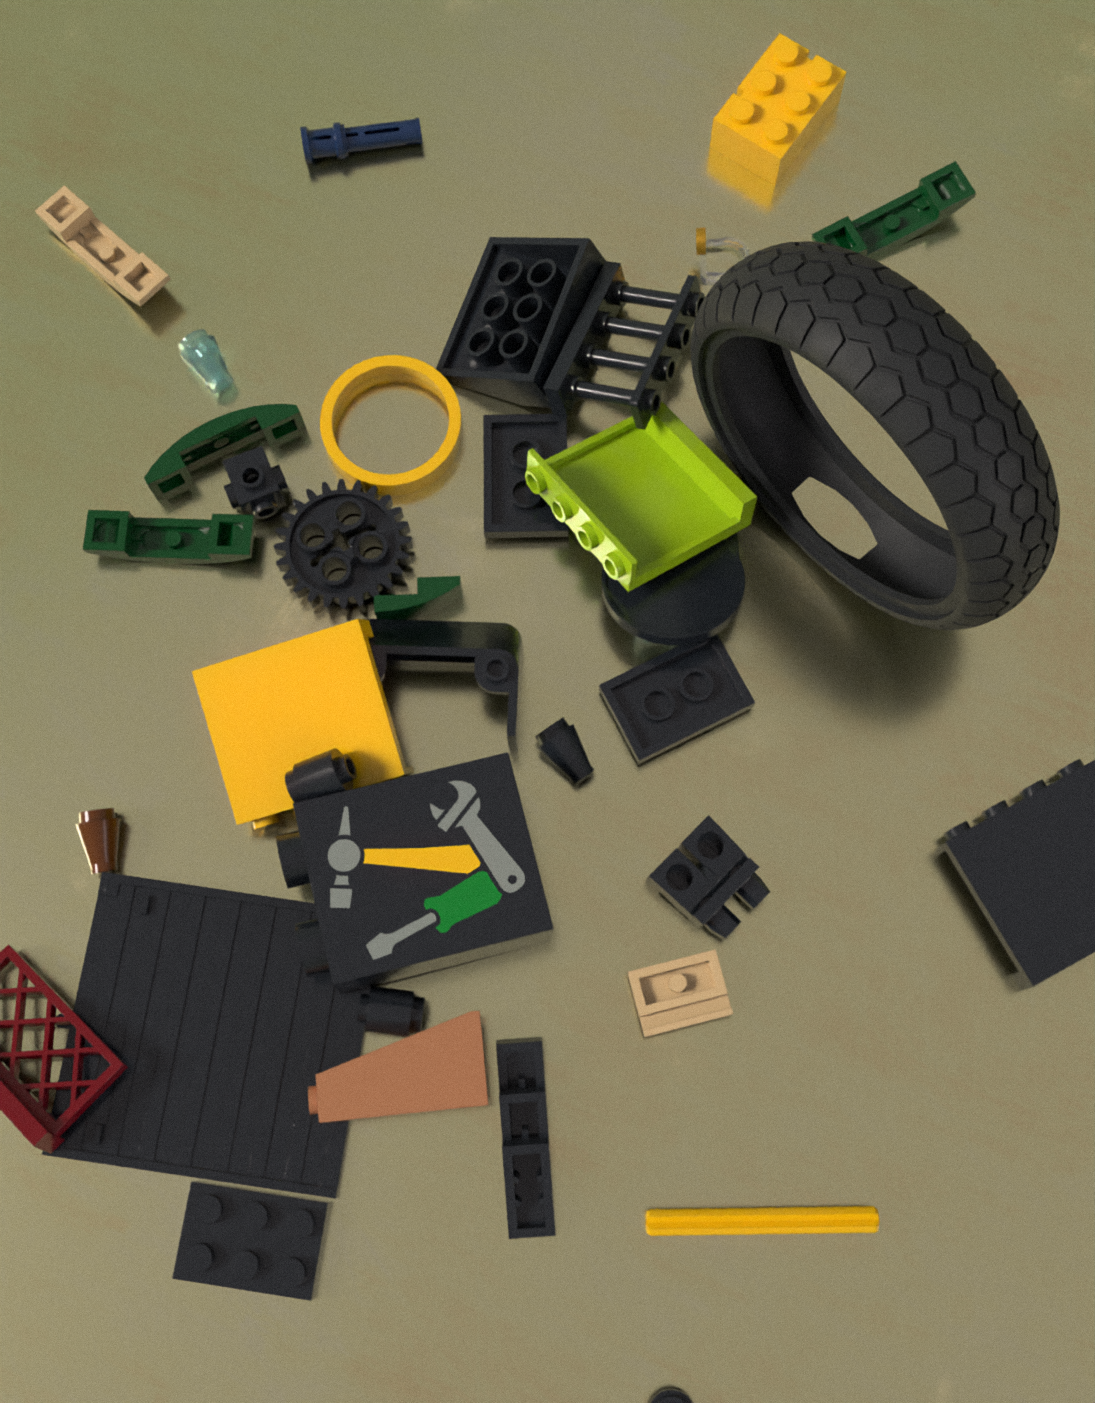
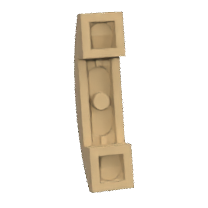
(101, 248)

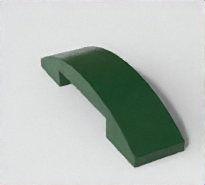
(904, 217)
(217, 436)
(169, 539)

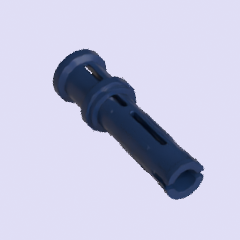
(341, 140)

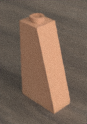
(411, 1076)

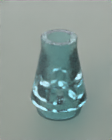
(205, 359)

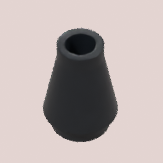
(564, 748)

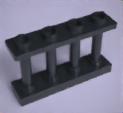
(598, 320)

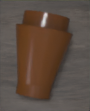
(99, 838)

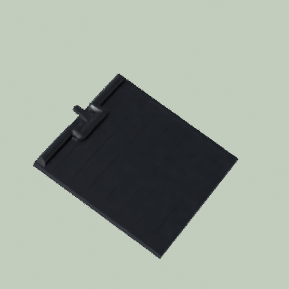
(216, 1038)

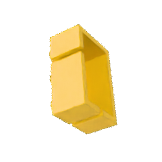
(777, 109)

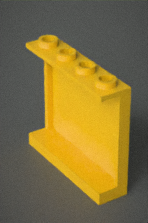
(294, 705)

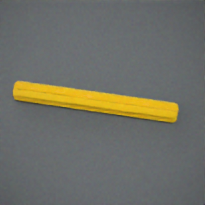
(762, 1220)

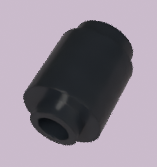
(321, 776)
(391, 1011)

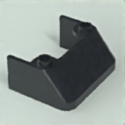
(488, 647)

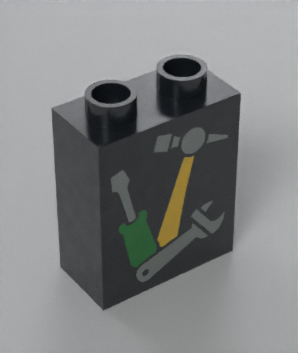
(415, 874)

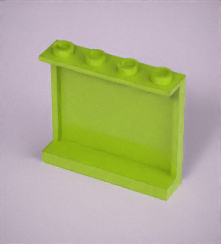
(642, 496)

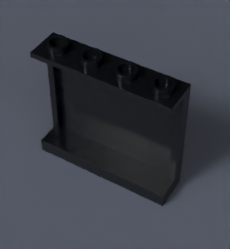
(1035, 872)

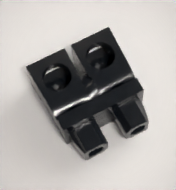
(705, 887)

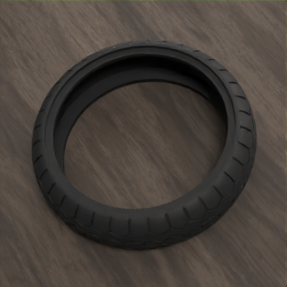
(925, 389)

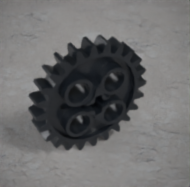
(323, 517)

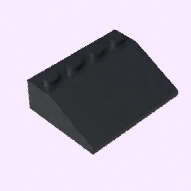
(519, 315)

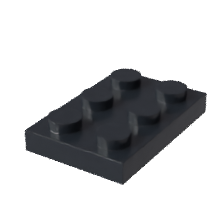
(509, 504)
(676, 696)
(251, 1240)

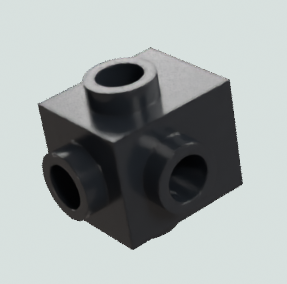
(255, 484)

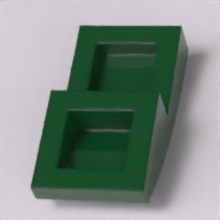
(431, 596)

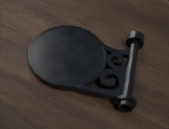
(685, 601)

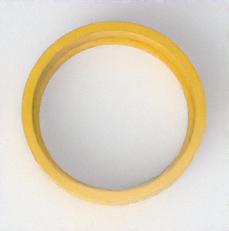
(392, 483)

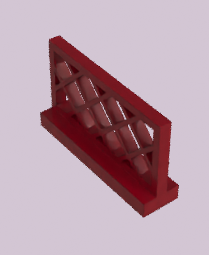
(16, 1100)

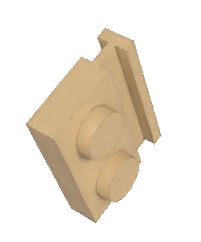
(680, 993)

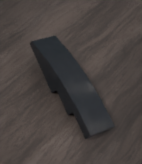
(525, 1138)

